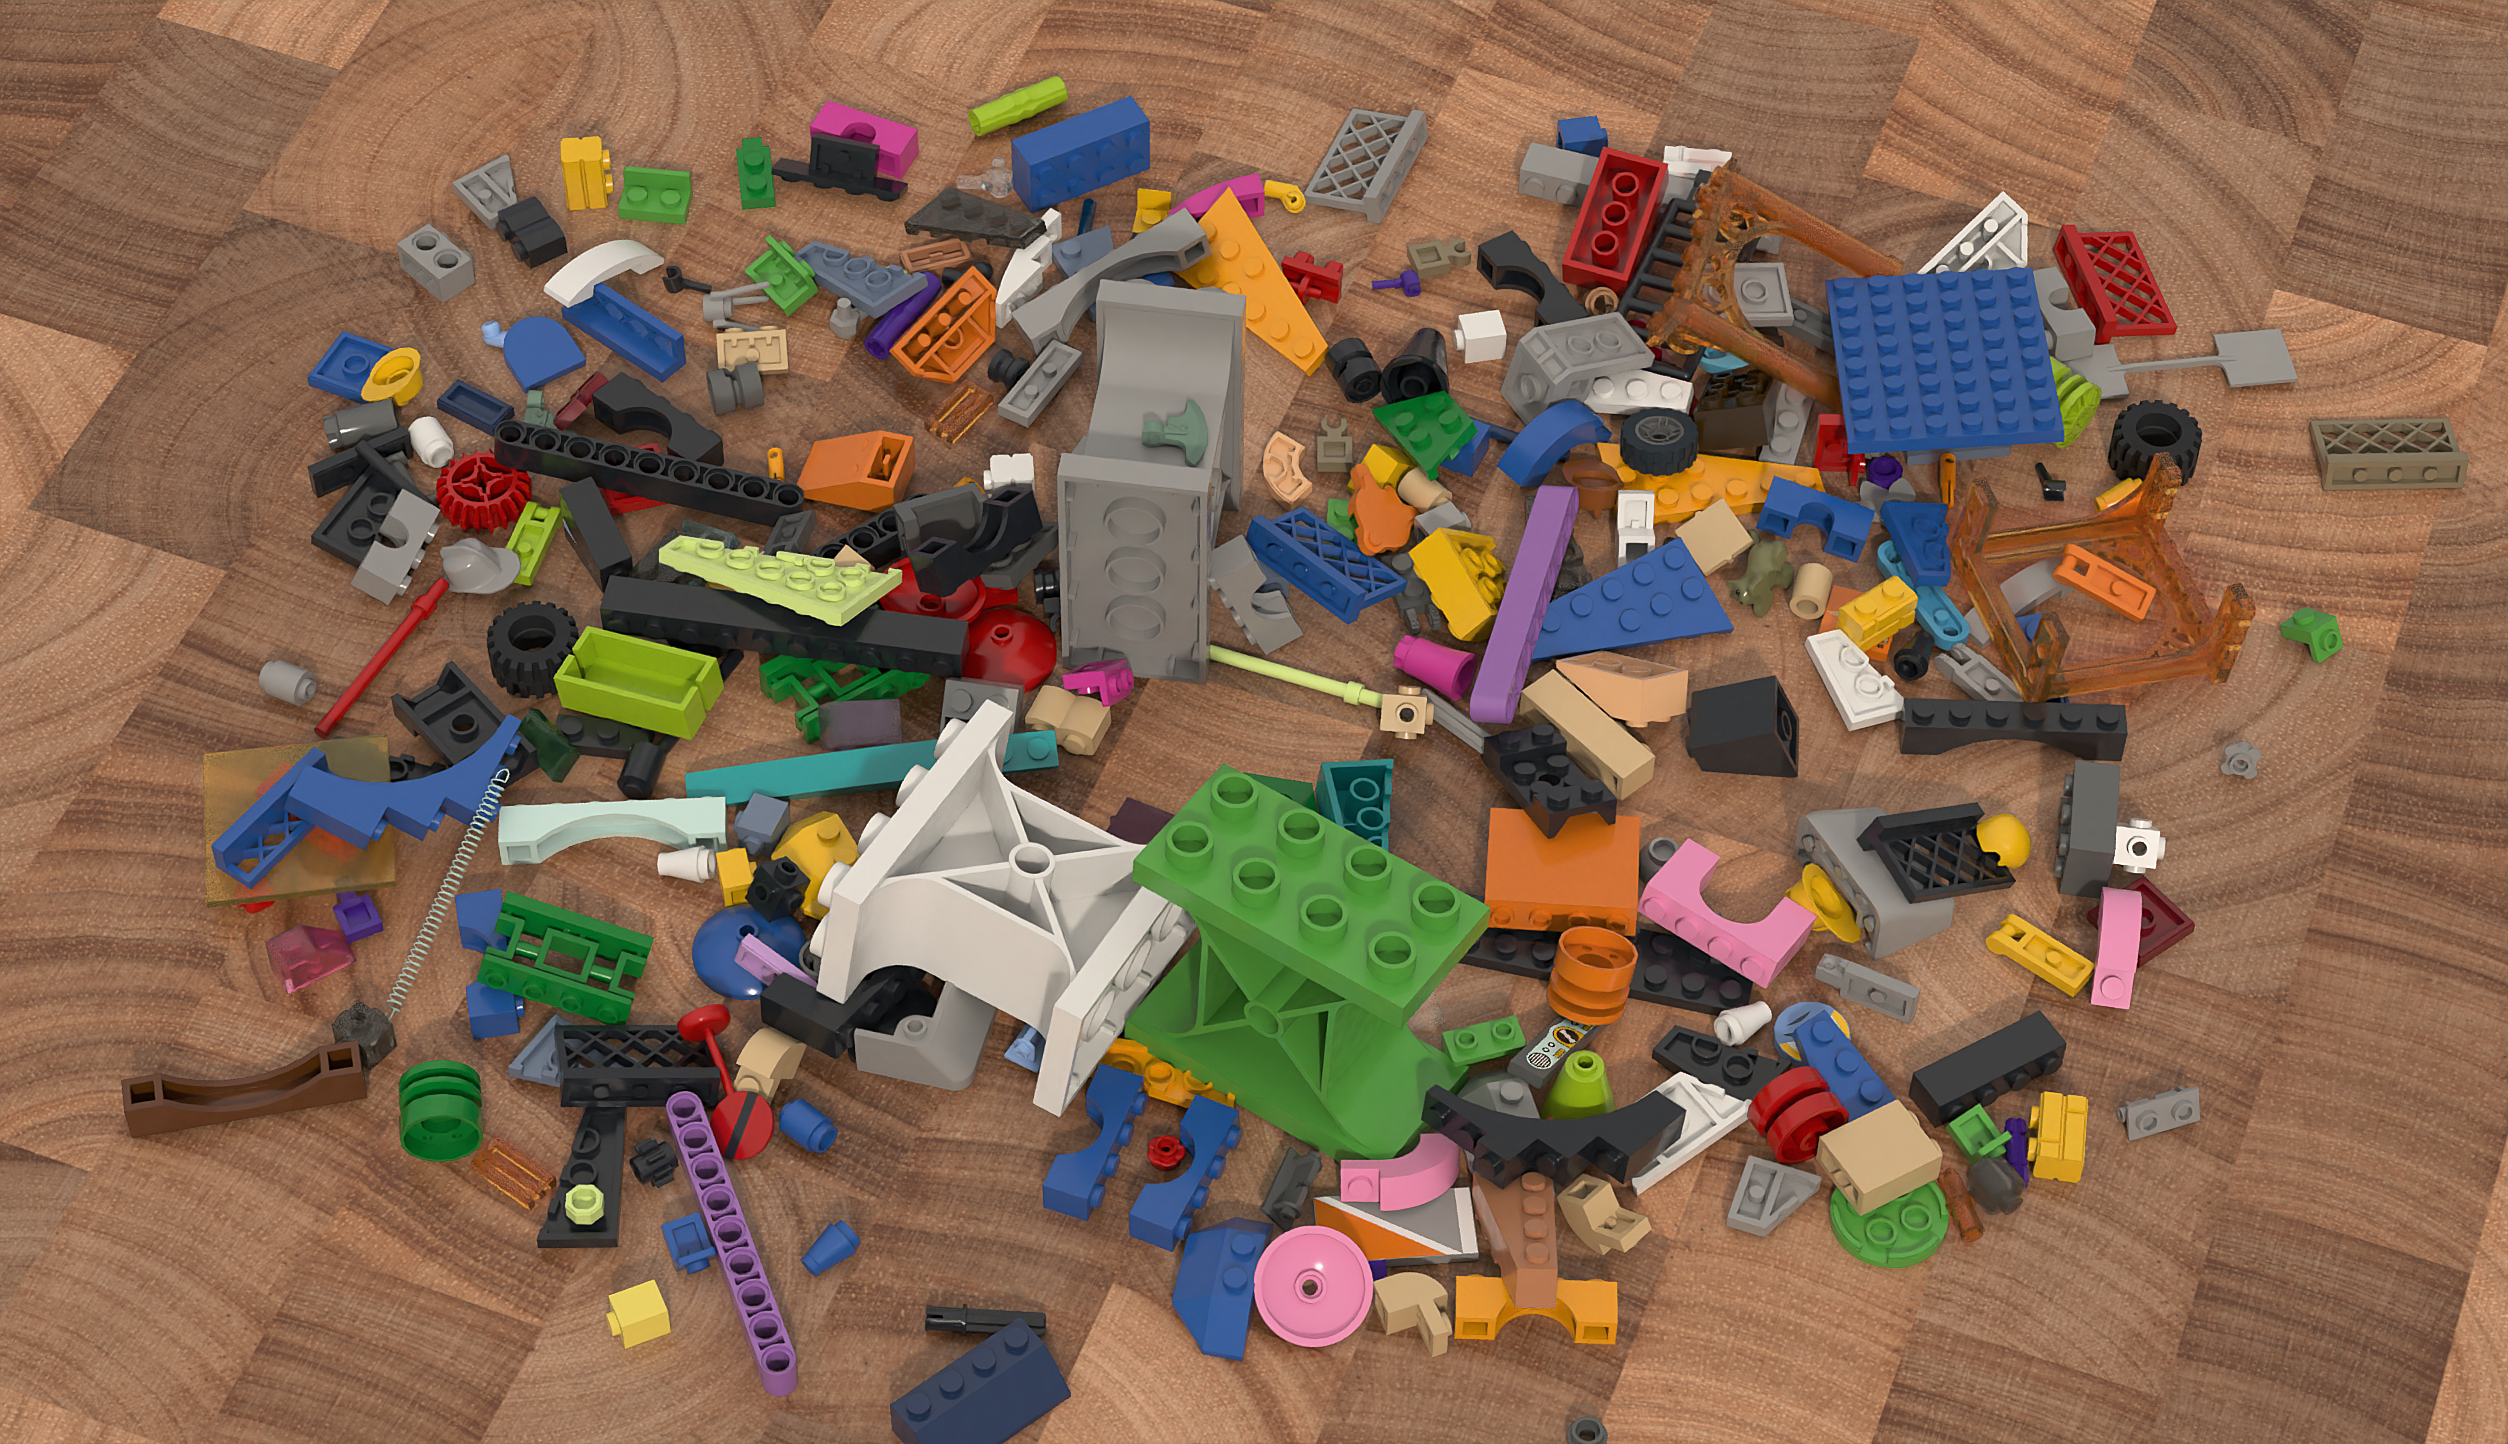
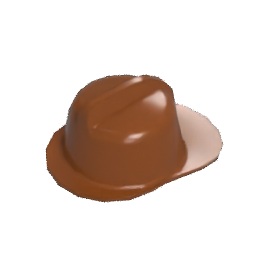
(1595, 482)

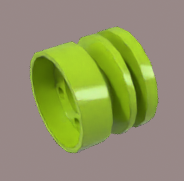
(2076, 400)

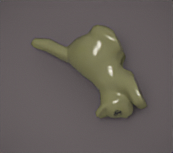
(1764, 571)

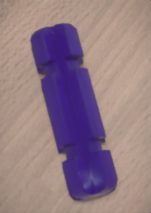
(2017, 1147)

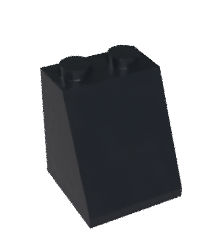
(1744, 729)

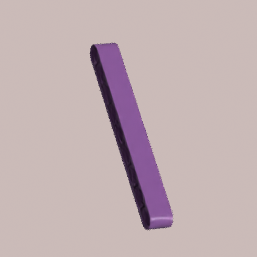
(1524, 605)
(736, 1255)

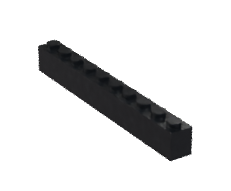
(751, 624)

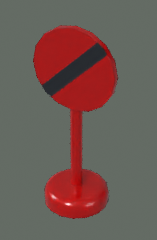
(743, 1119)

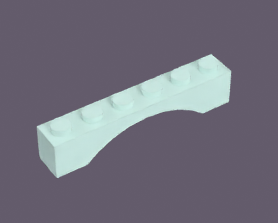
(538, 831)

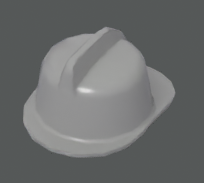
(478, 568)

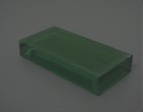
(554, 750)

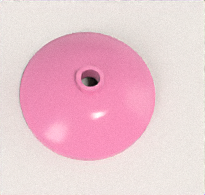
(1340, 1279)

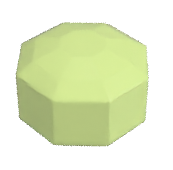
(584, 1204)

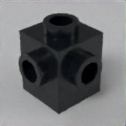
(777, 888)

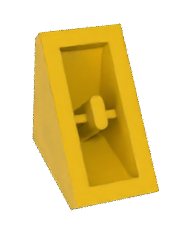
(1386, 466)

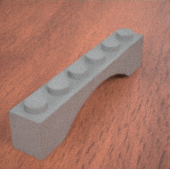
(1168, 246)

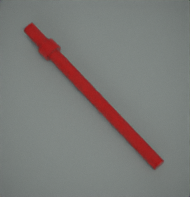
(421, 610)

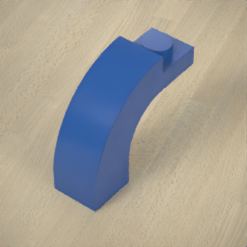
(1548, 438)

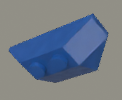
(1218, 1284)

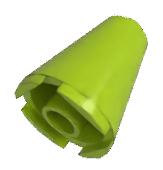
(1580, 1089)

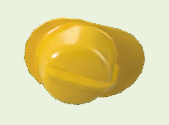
(396, 376)
(1820, 897)

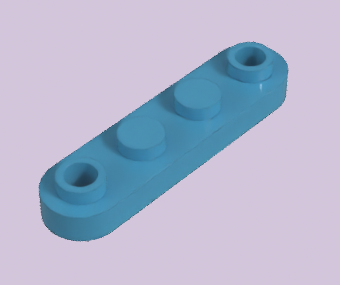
(1933, 609)

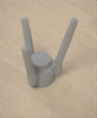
(720, 305)

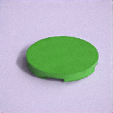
(1894, 1233)

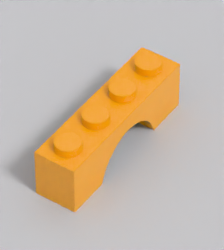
(1582, 1307)

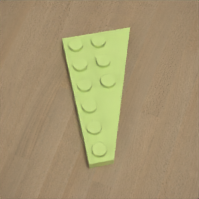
(790, 579)

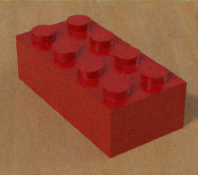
(1615, 221)

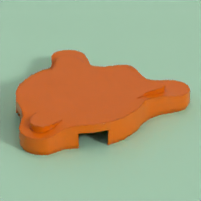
(1379, 513)

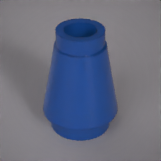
(830, 1248)

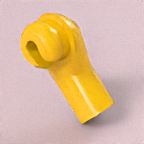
(1288, 194)

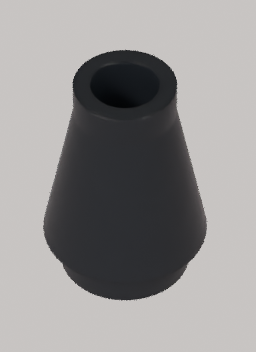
(1913, 658)

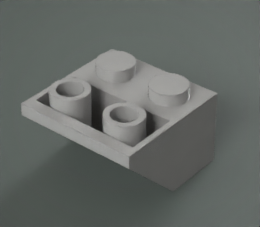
(967, 695)

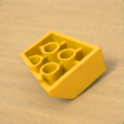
(1462, 580)

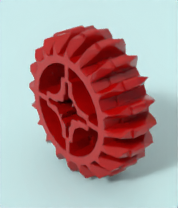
(463, 499)

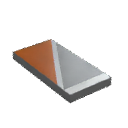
(1410, 1236)

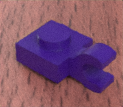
(356, 916)

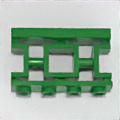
(783, 675)
(573, 936)

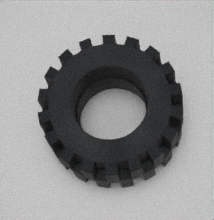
(2152, 430)
(525, 629)

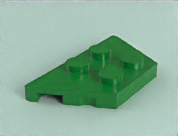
(1427, 429)

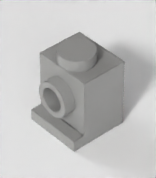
(1442, 516)

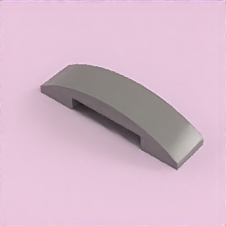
(2023, 594)

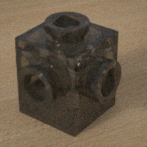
(371, 1030)

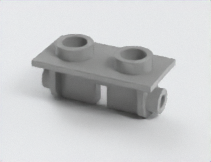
(2161, 1113)

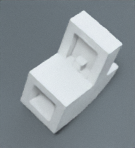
(1634, 525)

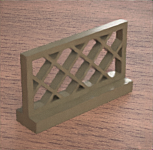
(2386, 467)

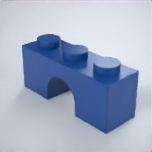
(1841, 521)

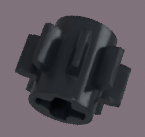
(654, 1163)

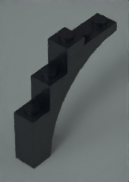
(1560, 1148)

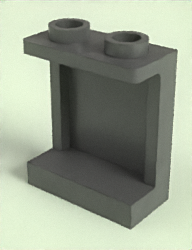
(945, 514)

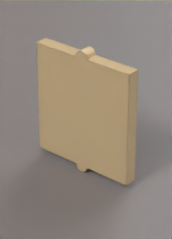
(1714, 537)

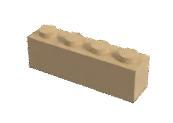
(1592, 737)

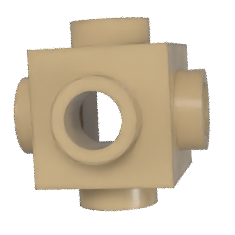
(1394, 720)

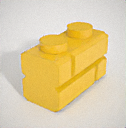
(585, 173)
(1878, 613)
(2059, 1136)

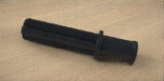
(979, 1320)

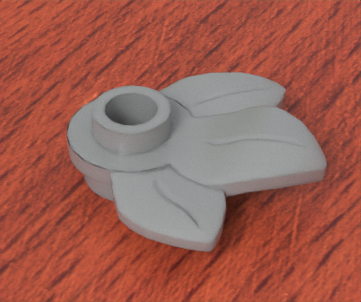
(1874, 496)

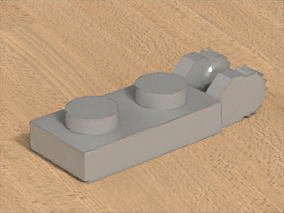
(1976, 675)

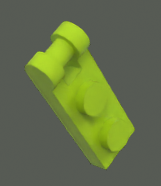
(532, 538)

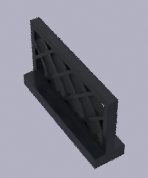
(1927, 829)
(634, 1082)

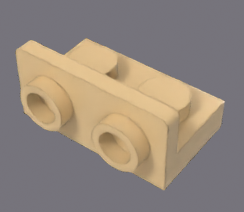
(764, 347)

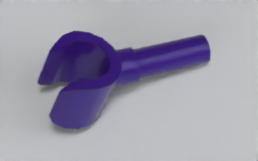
(1407, 281)

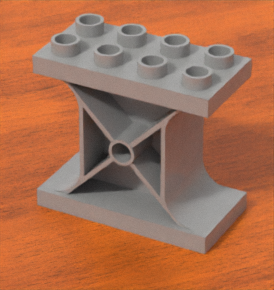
(1135, 515)

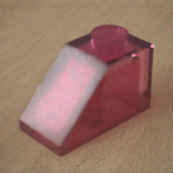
(307, 955)

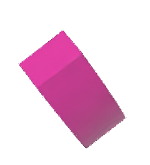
(1246, 189)

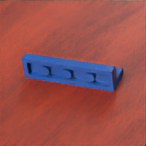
(626, 334)
(260, 821)

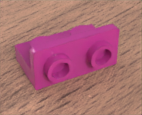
(1110, 676)

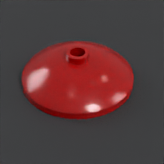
(906, 598)
(1010, 649)

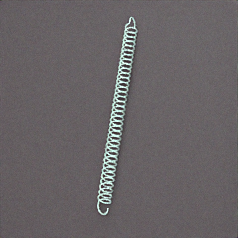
(449, 894)

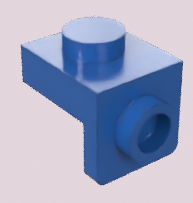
(688, 1243)

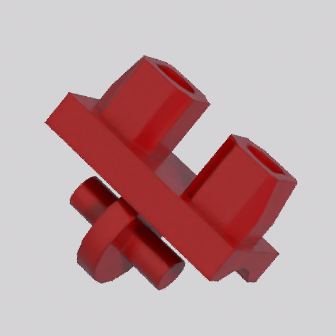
(1313, 280)

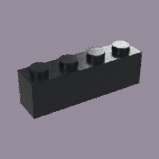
(1987, 1069)

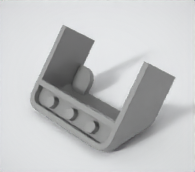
(932, 1050)

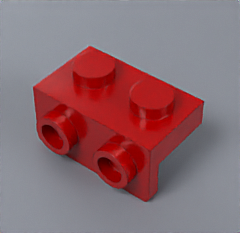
(1831, 450)

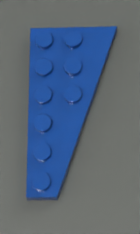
(1634, 606)

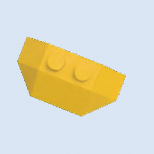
(815, 847)

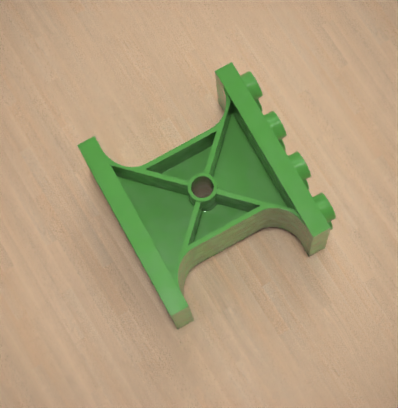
(1302, 968)

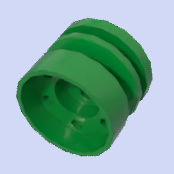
(440, 1111)

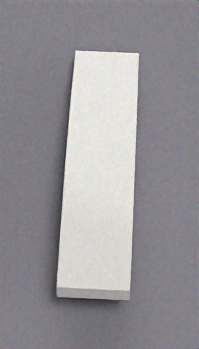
(1024, 273)

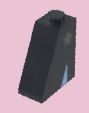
(594, 532)

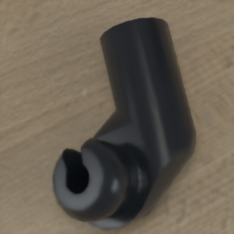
(952, 275)

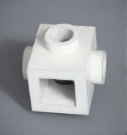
(2144, 857)

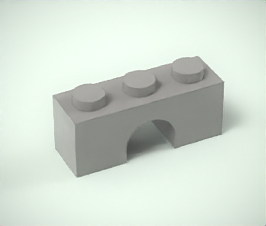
(2067, 332)
(385, 568)

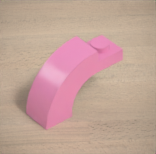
(2116, 947)
(1406, 1179)

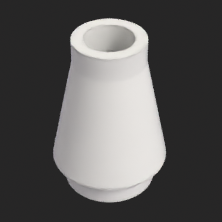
(689, 864)
(1740, 1023)

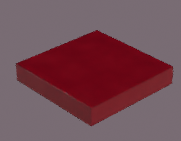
(2161, 921)

